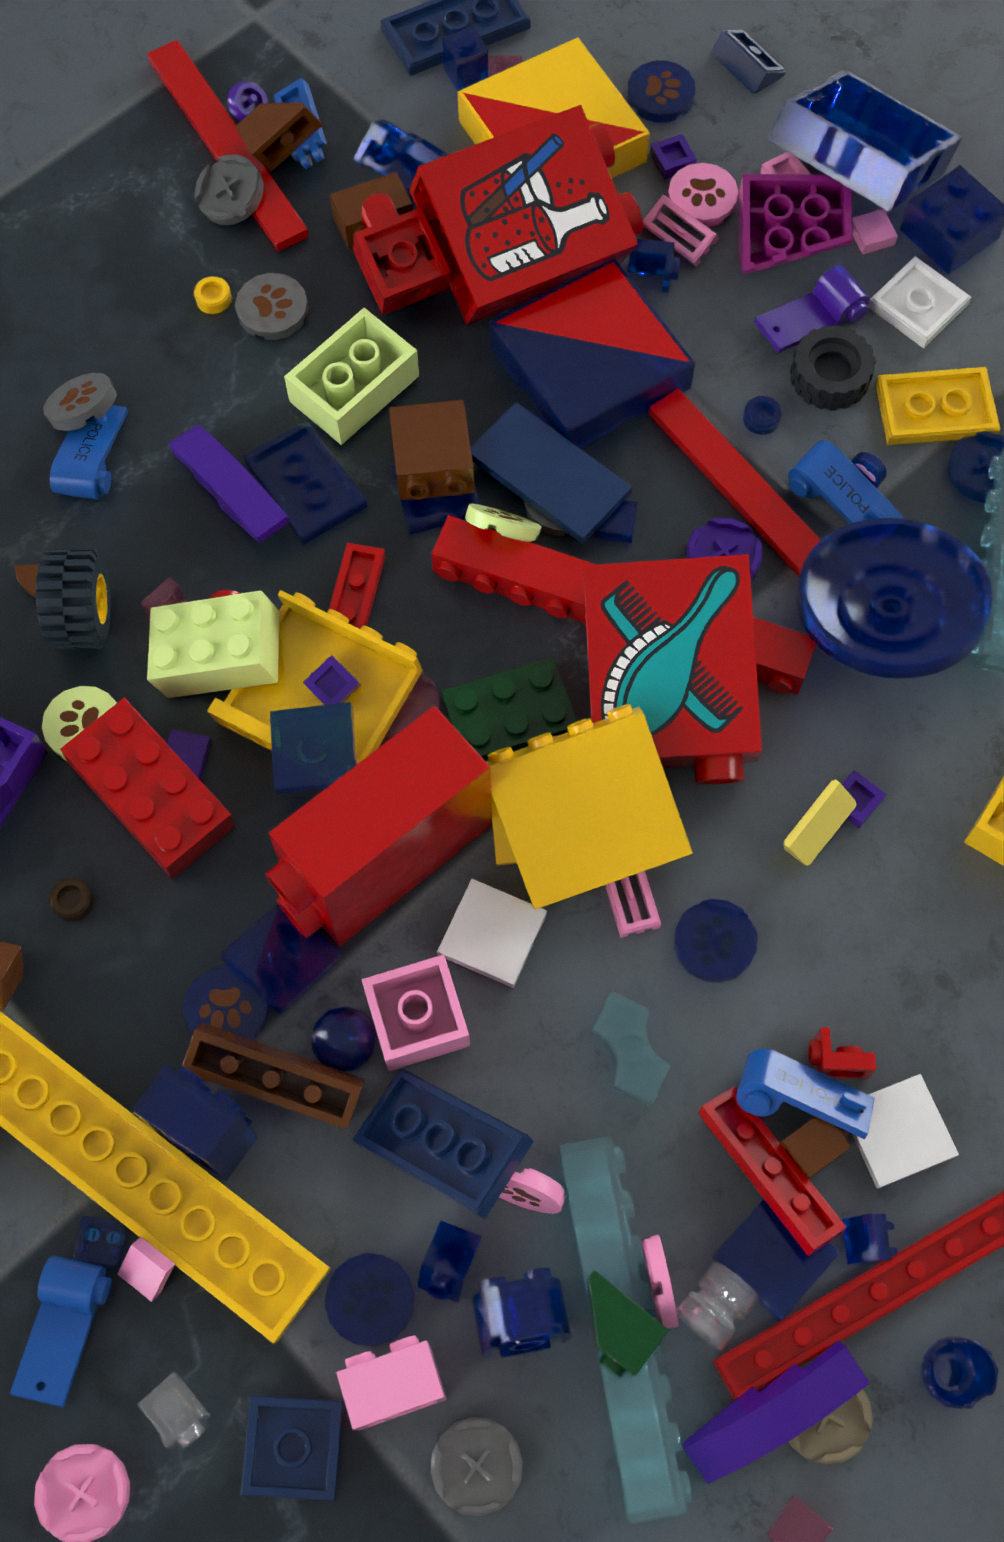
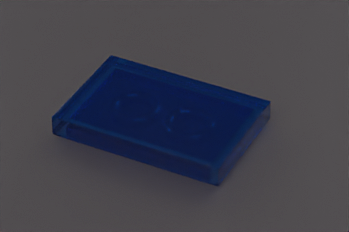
(305, 481)

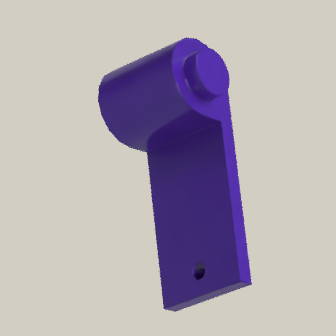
(833, 302)

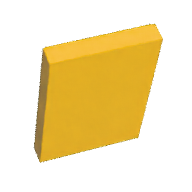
(936, 405)

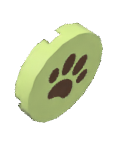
(506, 523)
(72, 713)

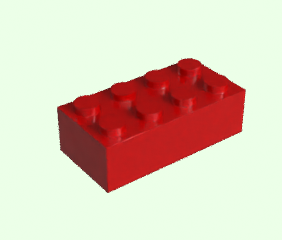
(148, 788)

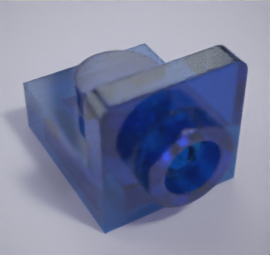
(655, 258)
(448, 1261)

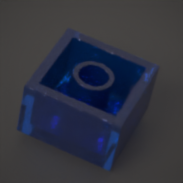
(953, 219)

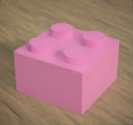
(416, 1012)
(391, 1383)

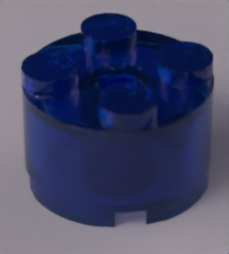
(520, 1313)

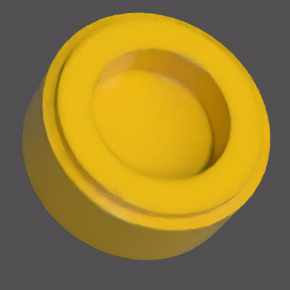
(212, 295)

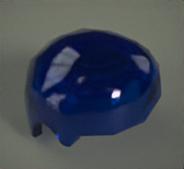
(343, 1038)
(959, 1372)

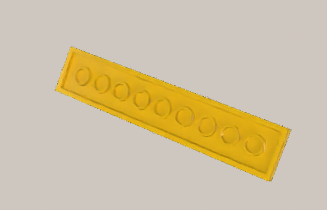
(153, 1187)

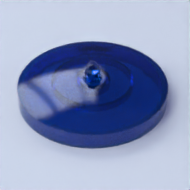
(894, 598)

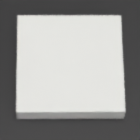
(919, 302)
(492, 933)
(904, 1133)

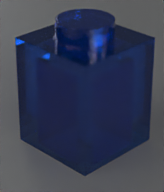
(465, 58)

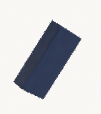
(747, 60)

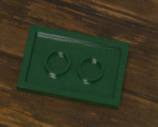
(510, 707)

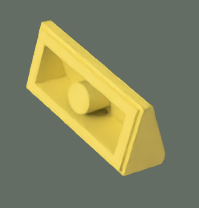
(820, 823)

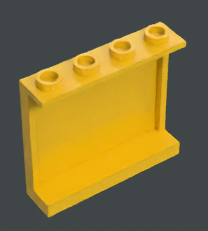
(307, 641)
(587, 806)

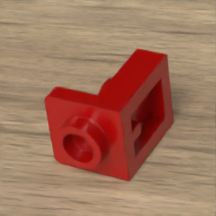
(845, 1063)

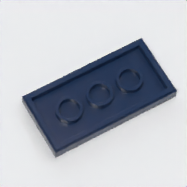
(419, 30)
(549, 472)
(443, 1142)

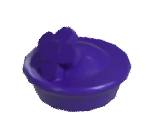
(244, 99)

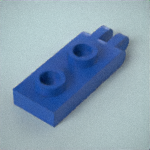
(300, 92)

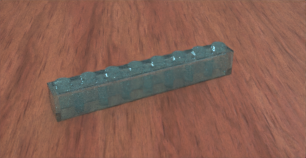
(636, 1406)

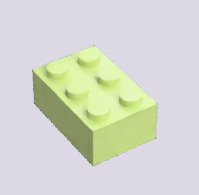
(352, 376)
(213, 644)

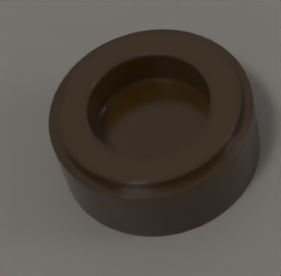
(71, 899)

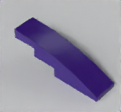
(229, 483)
(776, 1415)

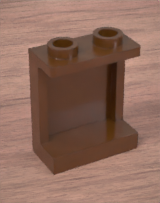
(432, 450)

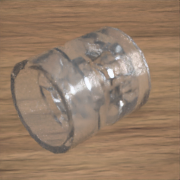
(717, 1305)

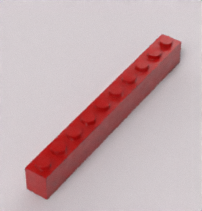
(556, 584)

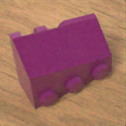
(790, 218)

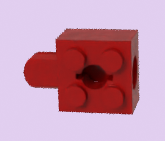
(399, 255)

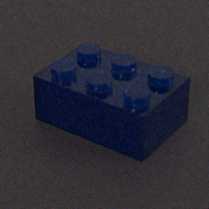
(196, 1121)

